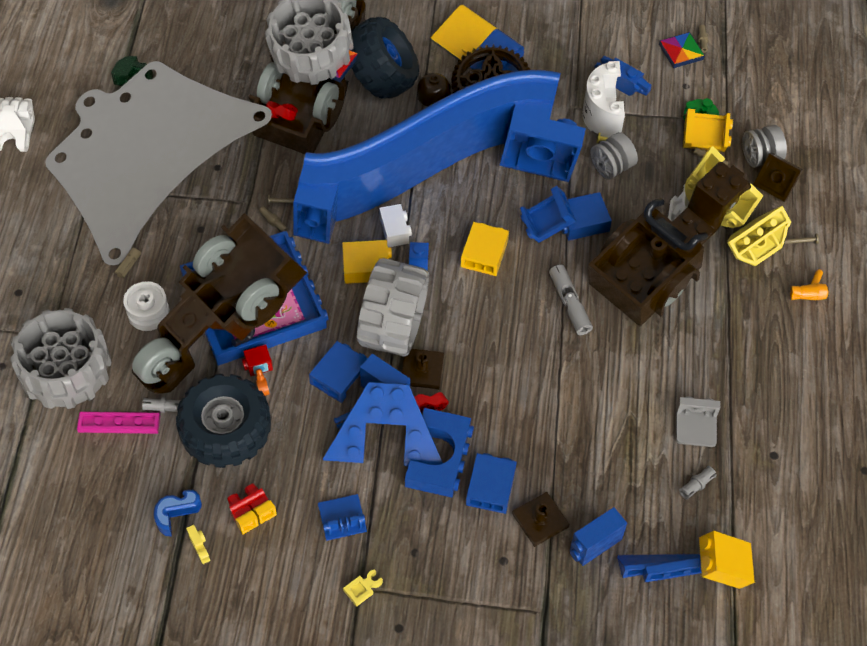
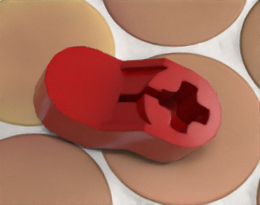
(285, 111)
(436, 402)

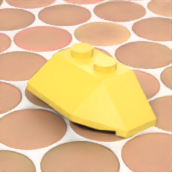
(760, 237)

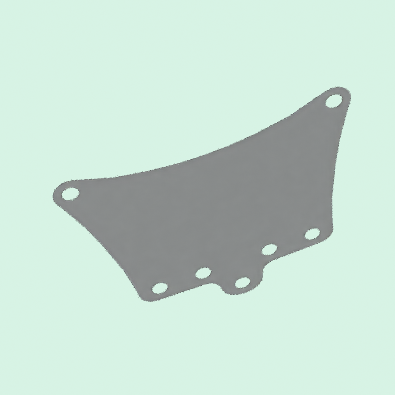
(144, 149)

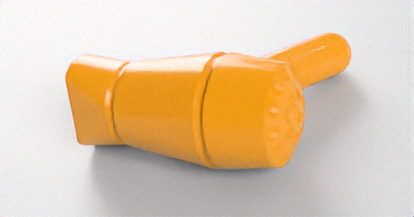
(812, 291)

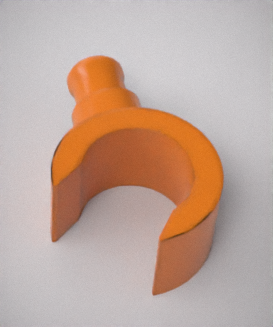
(261, 382)

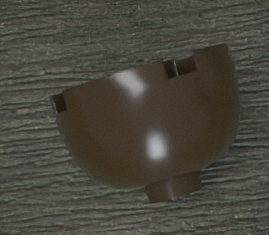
(432, 88)

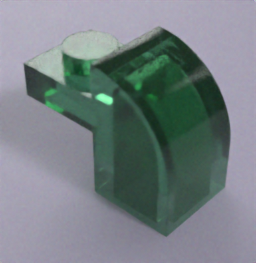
(126, 69)

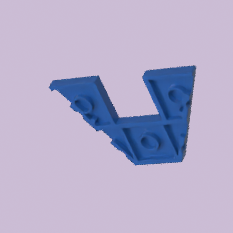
(385, 405)

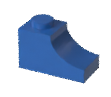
(419, 254)

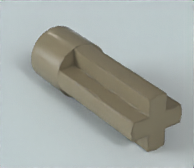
(128, 263)

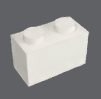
(394, 225)

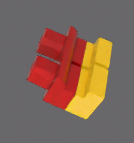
(251, 509)

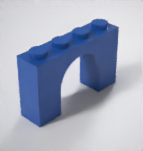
(442, 478)

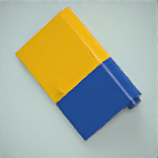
(468, 31)

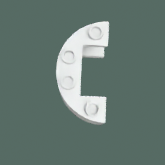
(600, 108)

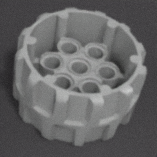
(317, 56)
(392, 307)
(50, 338)

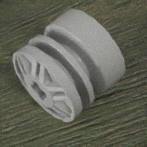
(761, 142)
(614, 155)

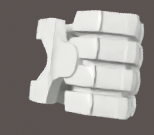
(16, 121)

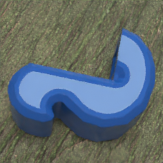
(175, 506)

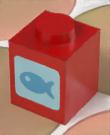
(257, 359)

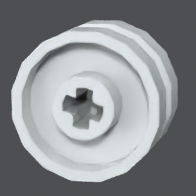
(146, 305)

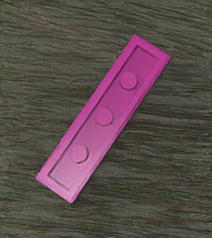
(118, 422)

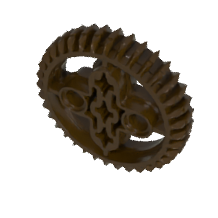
(492, 57)

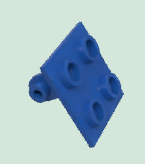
(342, 517)

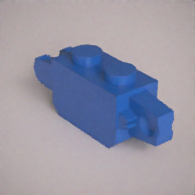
(630, 79)

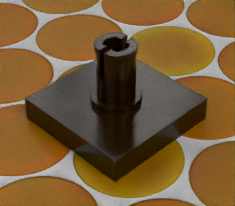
(778, 177)
(424, 368)
(540, 519)

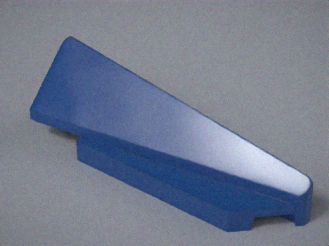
(659, 566)

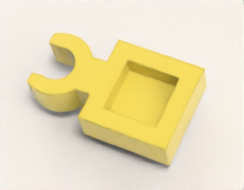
(197, 539)
(360, 589)

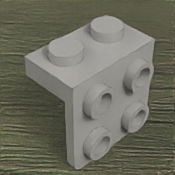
(697, 421)

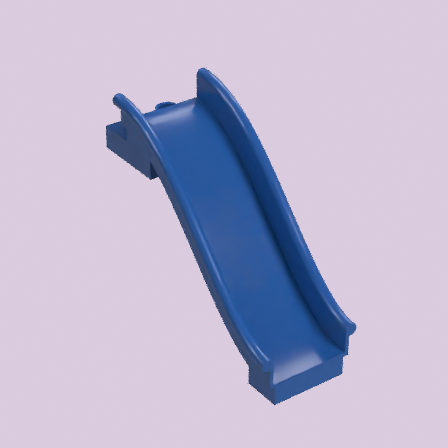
(492, 112)

